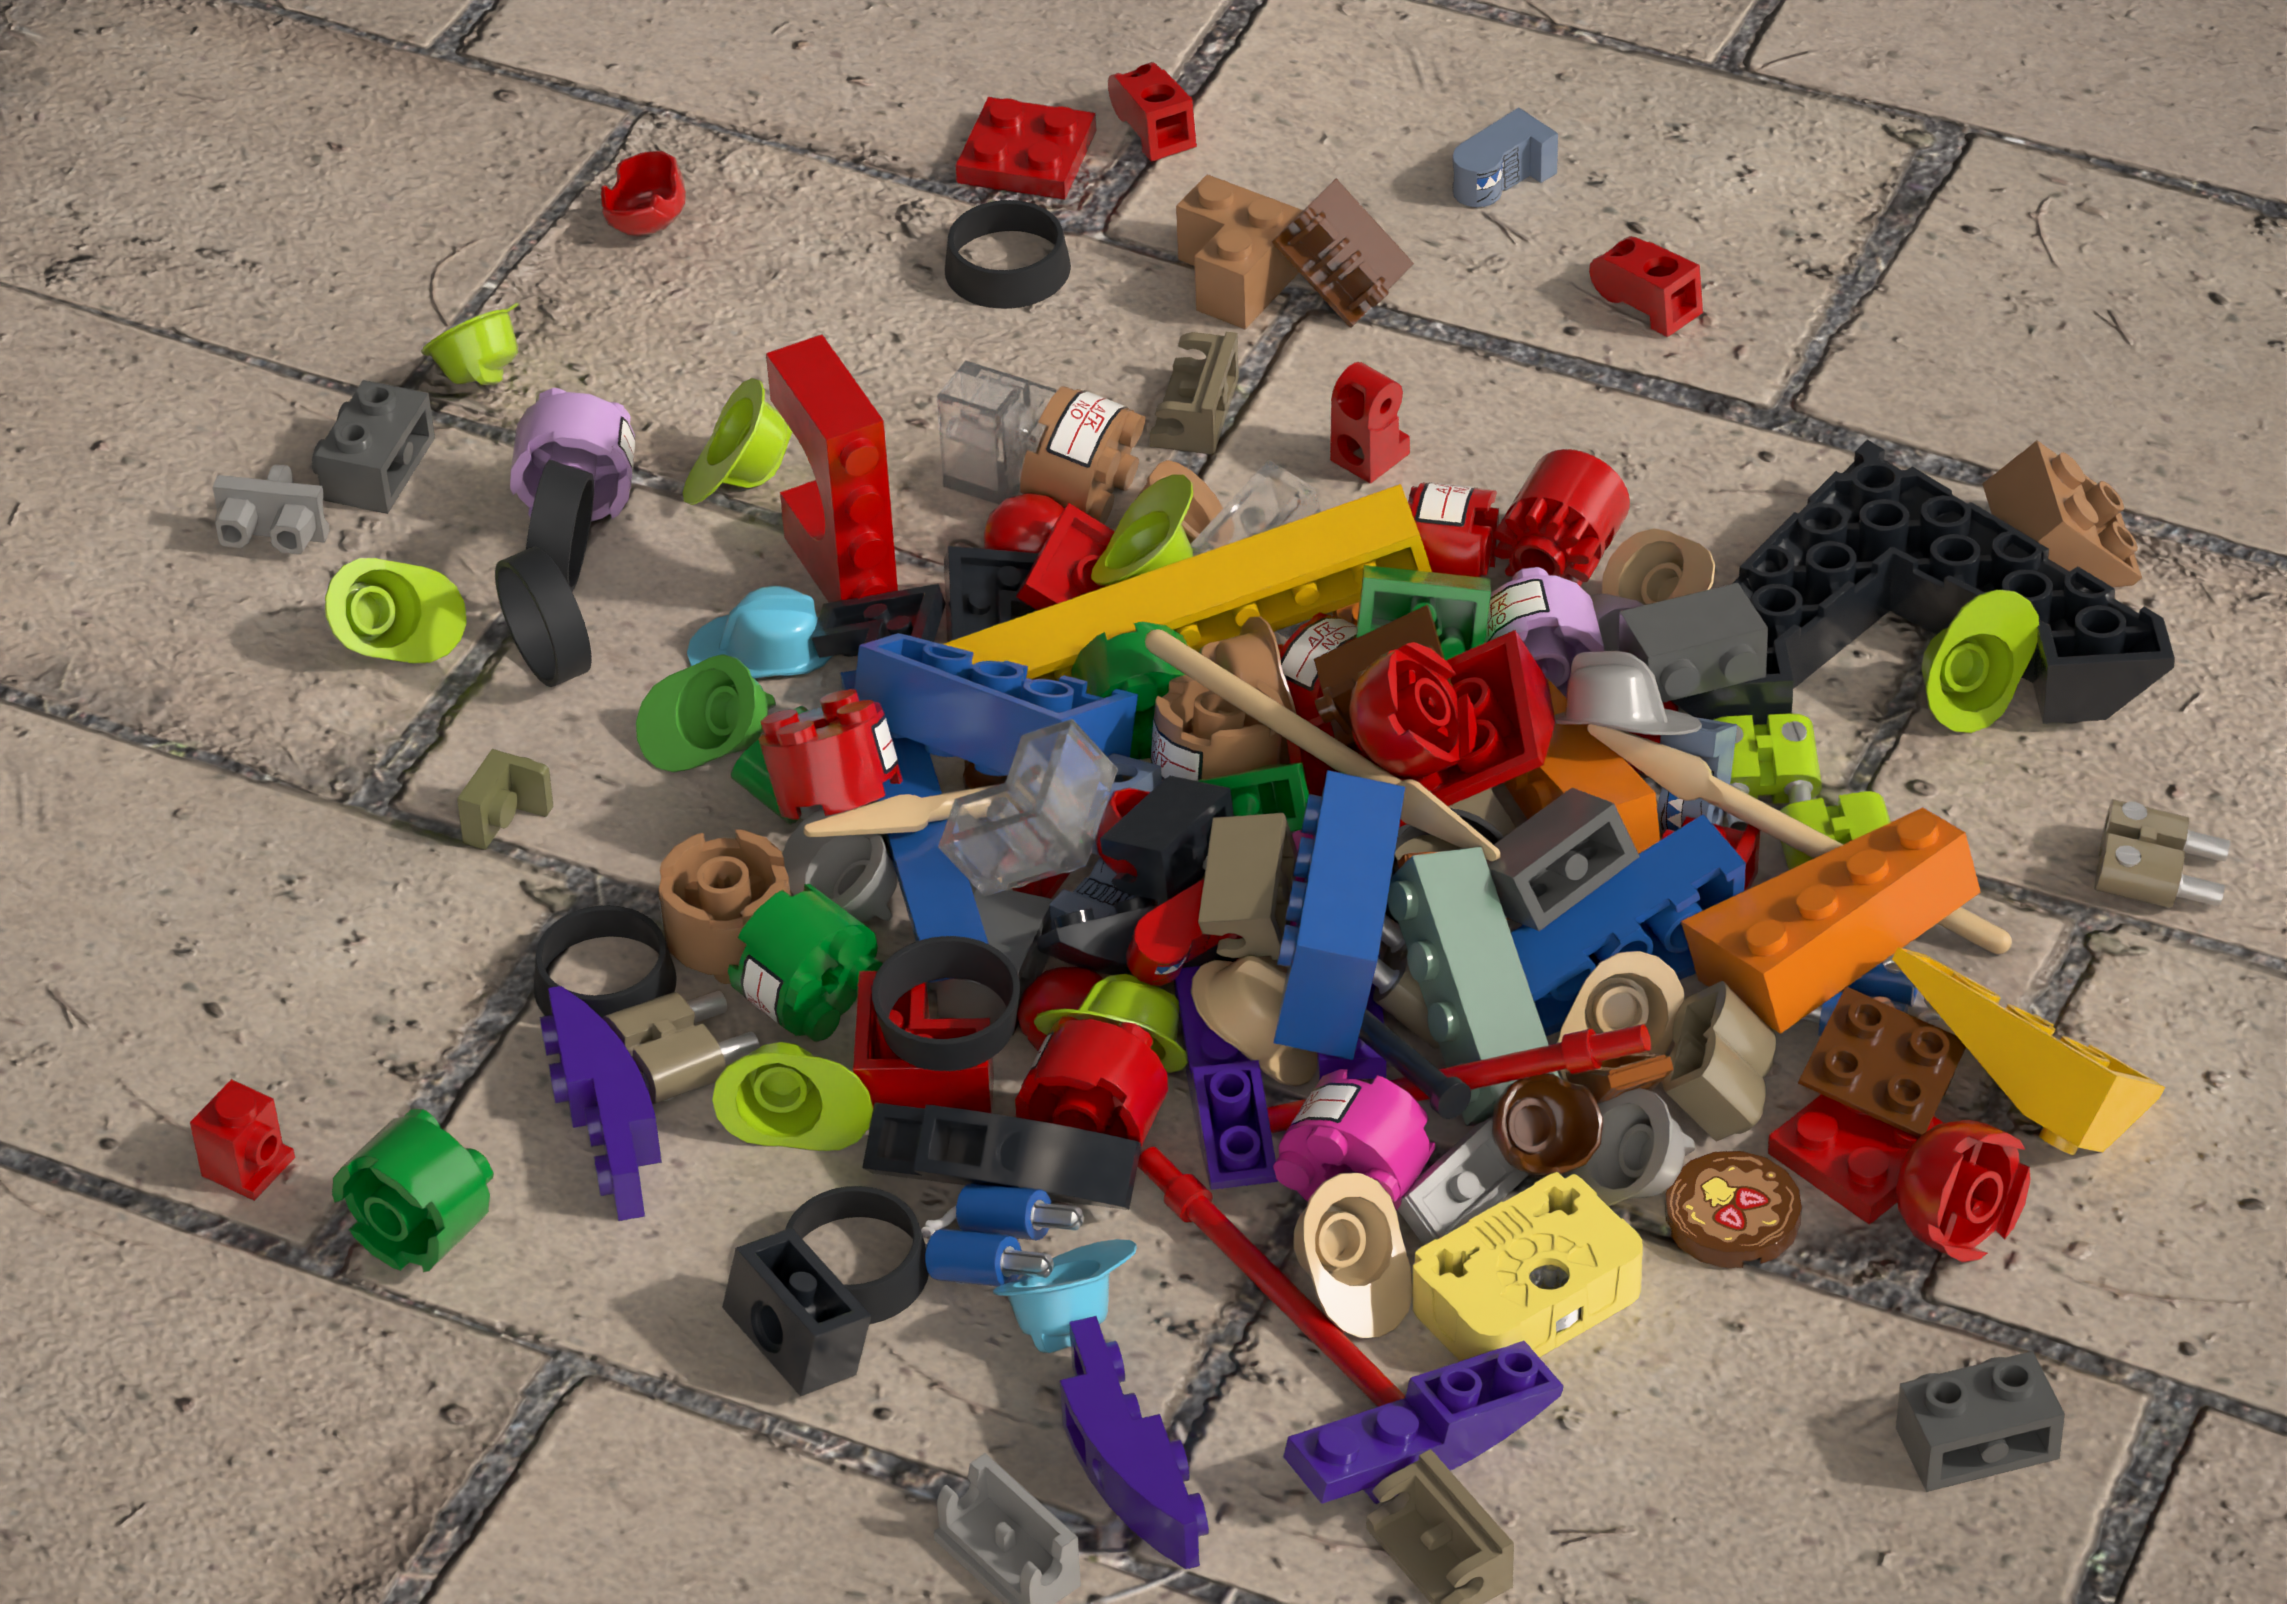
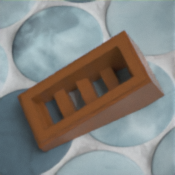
(1624, 1074)

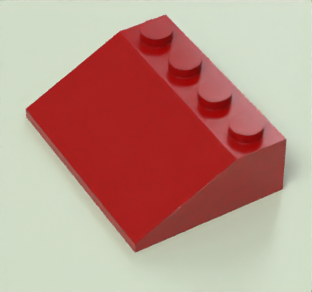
(1511, 719)

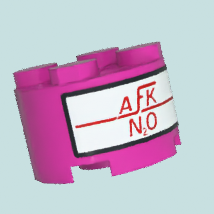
(1355, 1130)

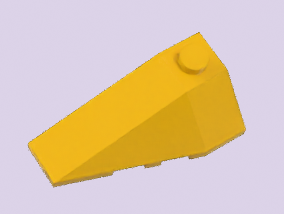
(2066, 1087)

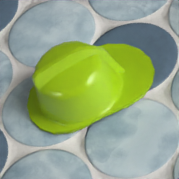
(476, 348)
(743, 446)
(1148, 533)
(395, 610)
(1980, 660)
(1129, 1000)
(792, 1100)

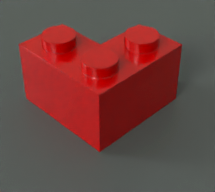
(901, 1083)

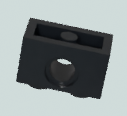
(796, 1311)

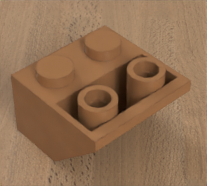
(2065, 512)

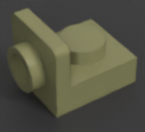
(497, 790)

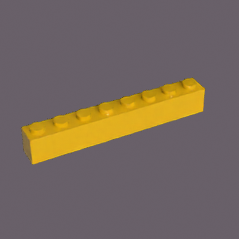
(1208, 597)

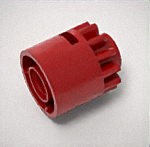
(1563, 516)

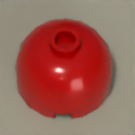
(1410, 714)
(1962, 1187)

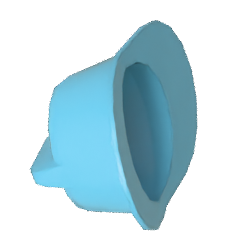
(766, 632)
(1070, 1293)

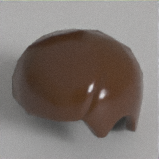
(1547, 1125)

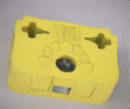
(1528, 1271)

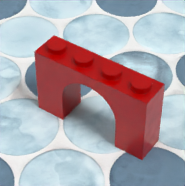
(844, 517)

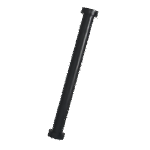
(1447, 1094)

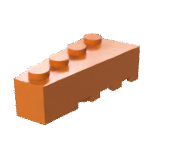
(1587, 764)
(1833, 917)

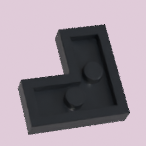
(983, 588)
(858, 621)

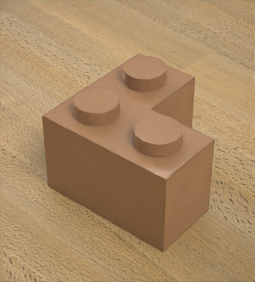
(1230, 243)

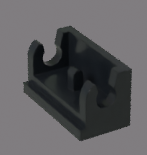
(1167, 837)

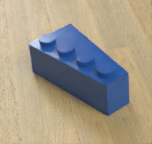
(981, 707)
(1337, 912)
(1629, 913)

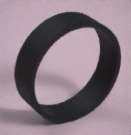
(543, 616)

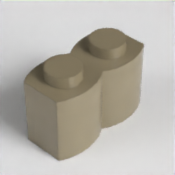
(1720, 1061)

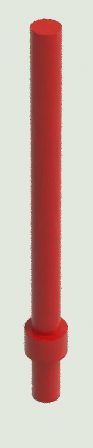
(1577, 1052)
(1194, 1204)

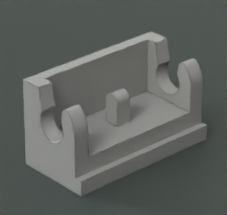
(1008, 1538)

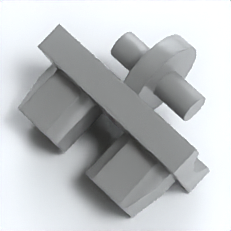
(269, 508)

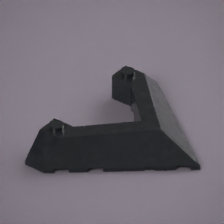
(1913, 548)

